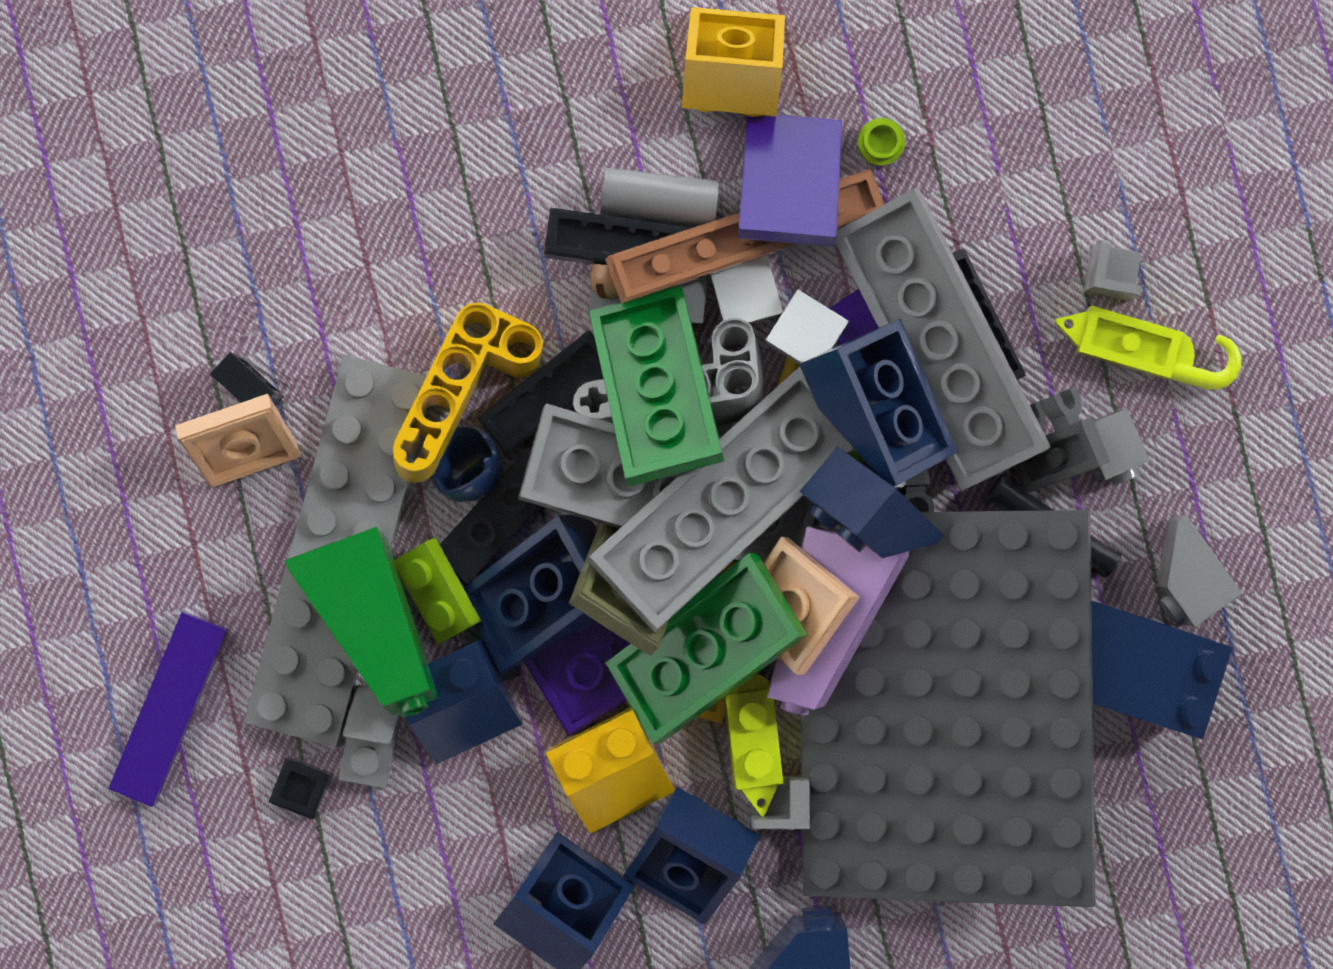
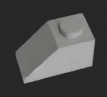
(1192, 575)

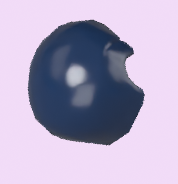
(468, 465)

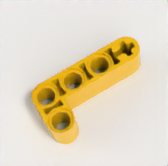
(456, 394)

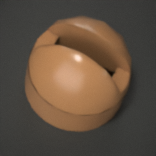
(602, 282)

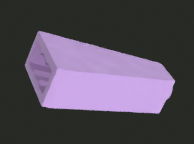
(871, 580)

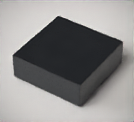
(300, 787)

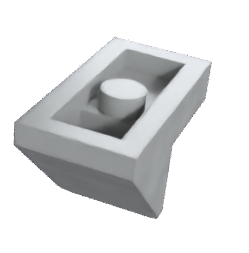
(369, 741)

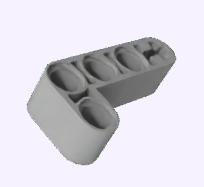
(721, 377)

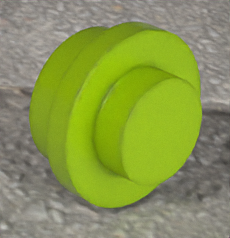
(881, 142)

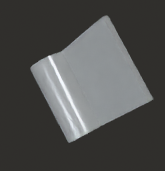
(666, 201)

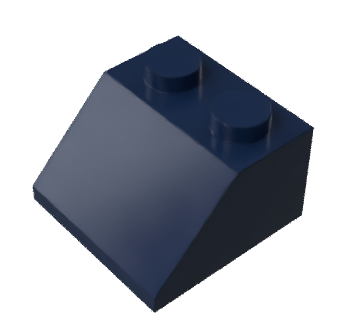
(866, 508)
(470, 704)
(692, 856)
(564, 905)
(808, 942)

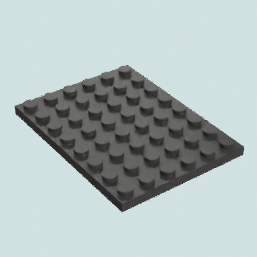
(964, 725)

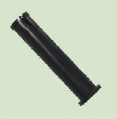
(1012, 498)

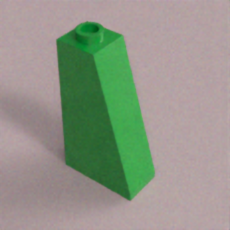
(368, 613)

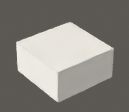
(747, 292)
(805, 329)

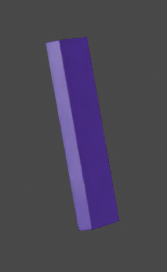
(168, 709)

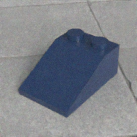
(881, 402)
(529, 592)
(1155, 670)

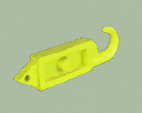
(1146, 347)
(753, 741)

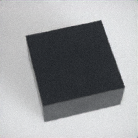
(244, 380)

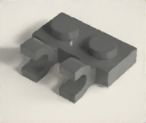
(1074, 443)

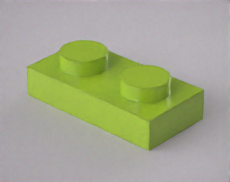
(436, 591)

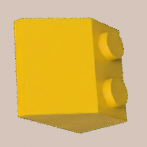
(733, 62)
(610, 770)

